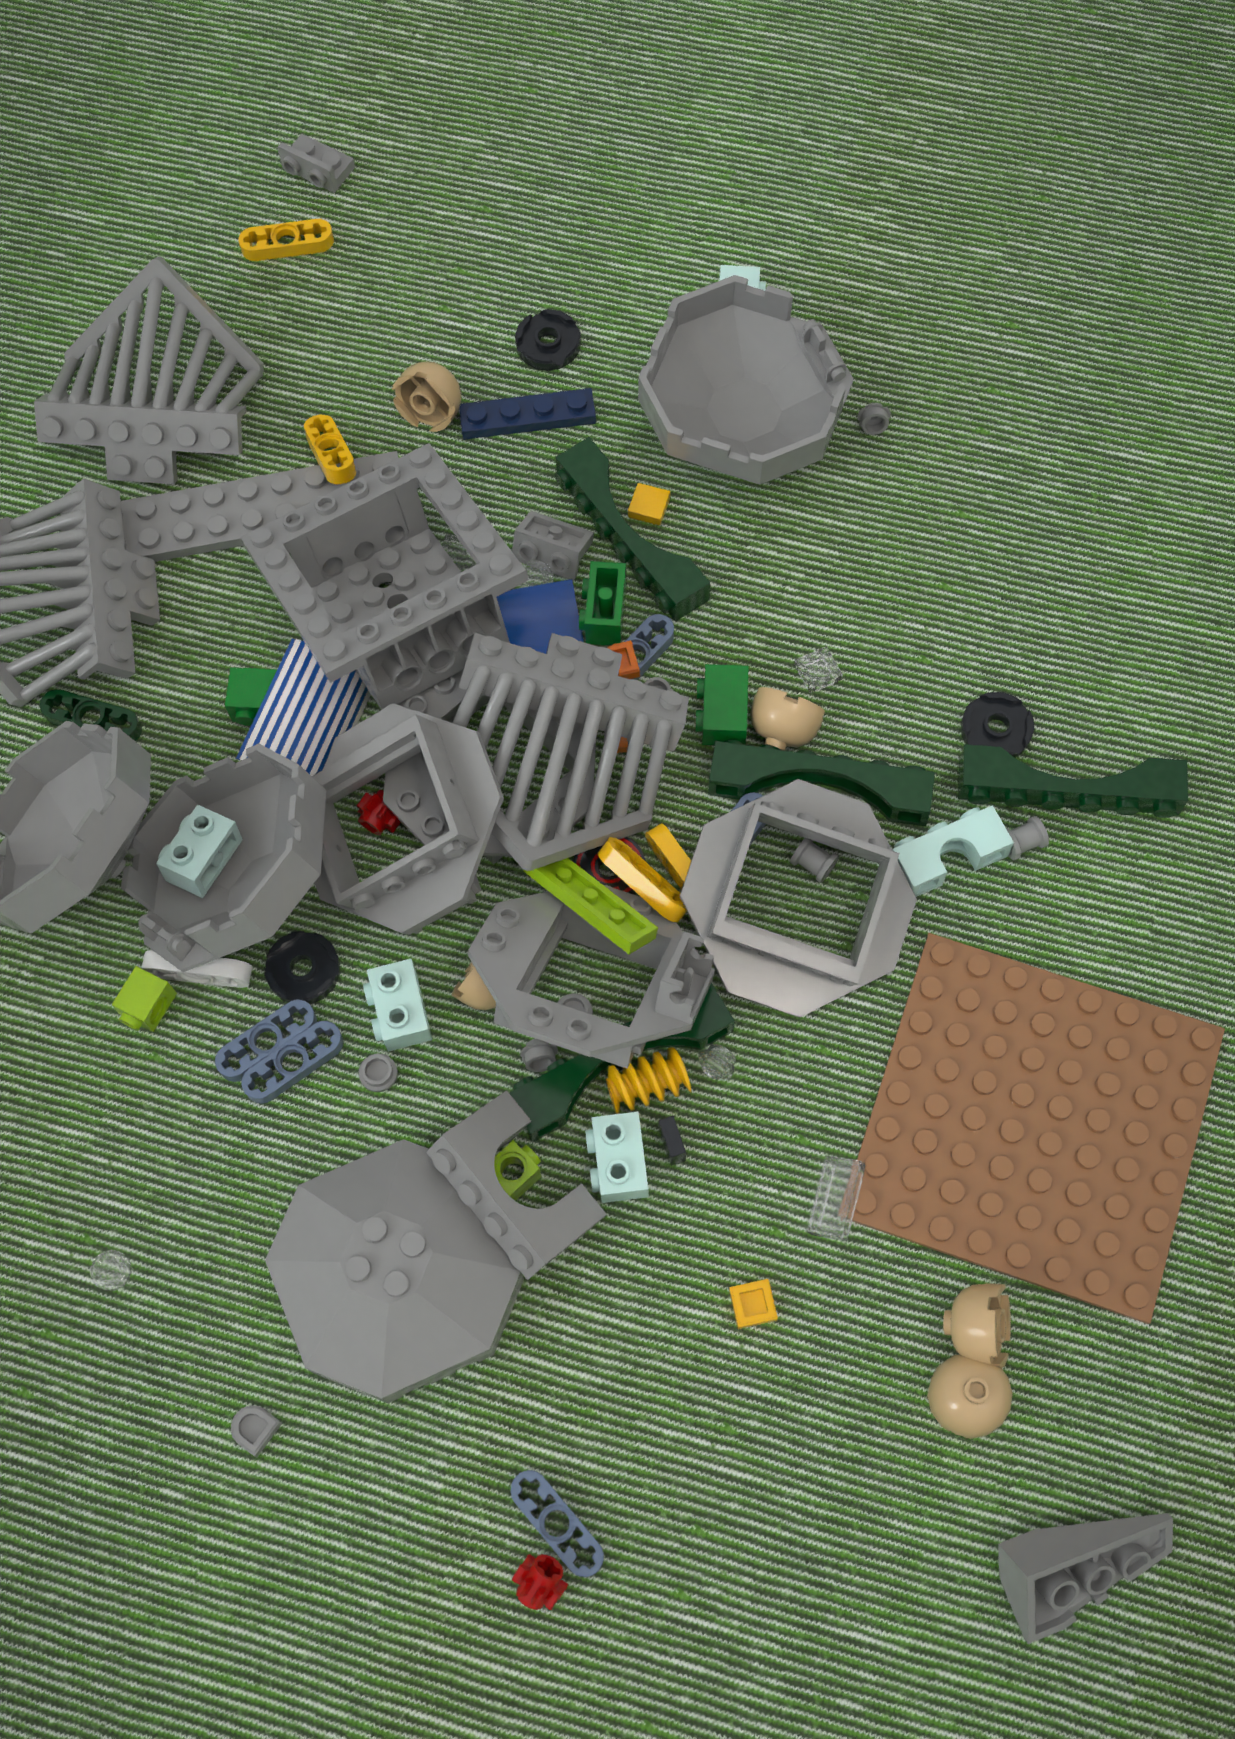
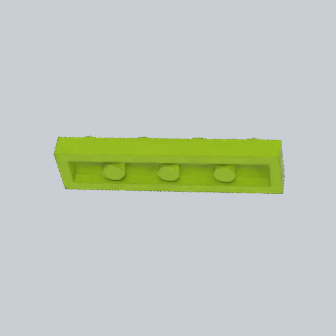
(596, 904)

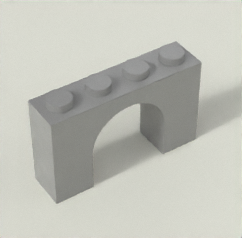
(525, 1234)

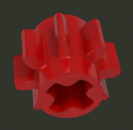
(376, 815)
(539, 1582)

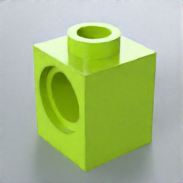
(143, 1000)
(527, 1159)

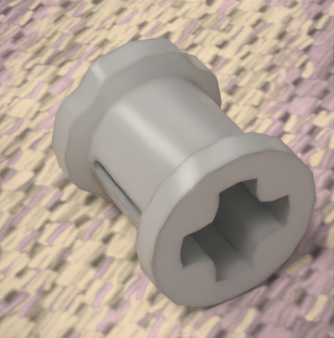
(1028, 837)
(814, 859)

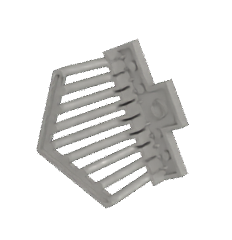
(140, 431)
(100, 584)
(578, 687)

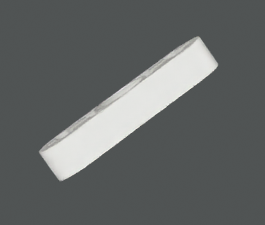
(217, 972)

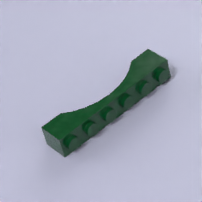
(671, 578)
(996, 776)
(896, 792)
(553, 1095)

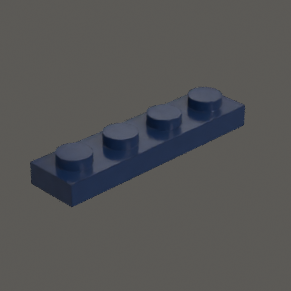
(527, 413)

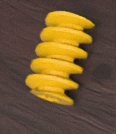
(647, 1079)

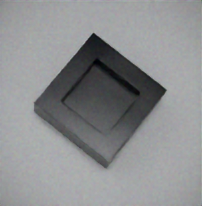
(672, 1140)

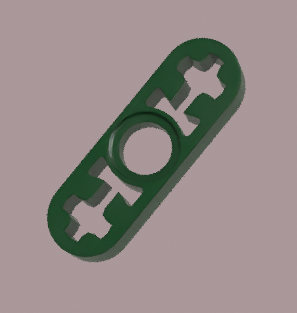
(81, 705)

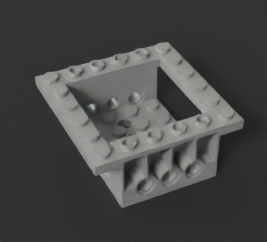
(374, 531)

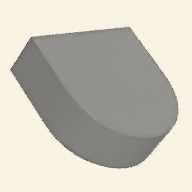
(254, 1428)

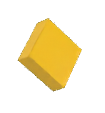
(649, 504)
(753, 1303)

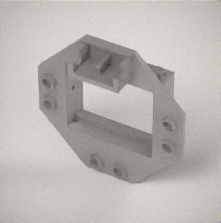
(411, 792)
(439, 873)
(521, 940)
(775, 967)

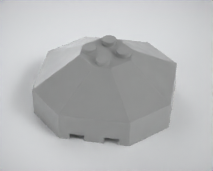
(743, 382)
(68, 819)
(269, 873)
(389, 1275)

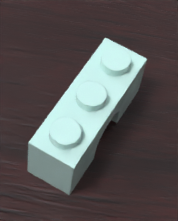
(976, 835)

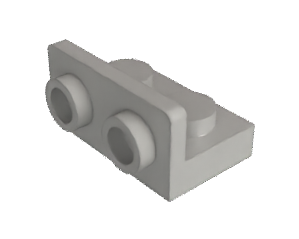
(316, 162)
(551, 542)

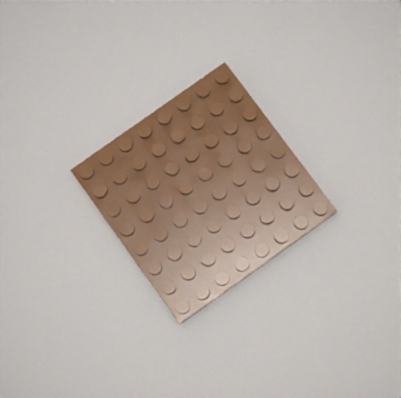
(1037, 1126)

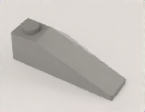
(1066, 1567)

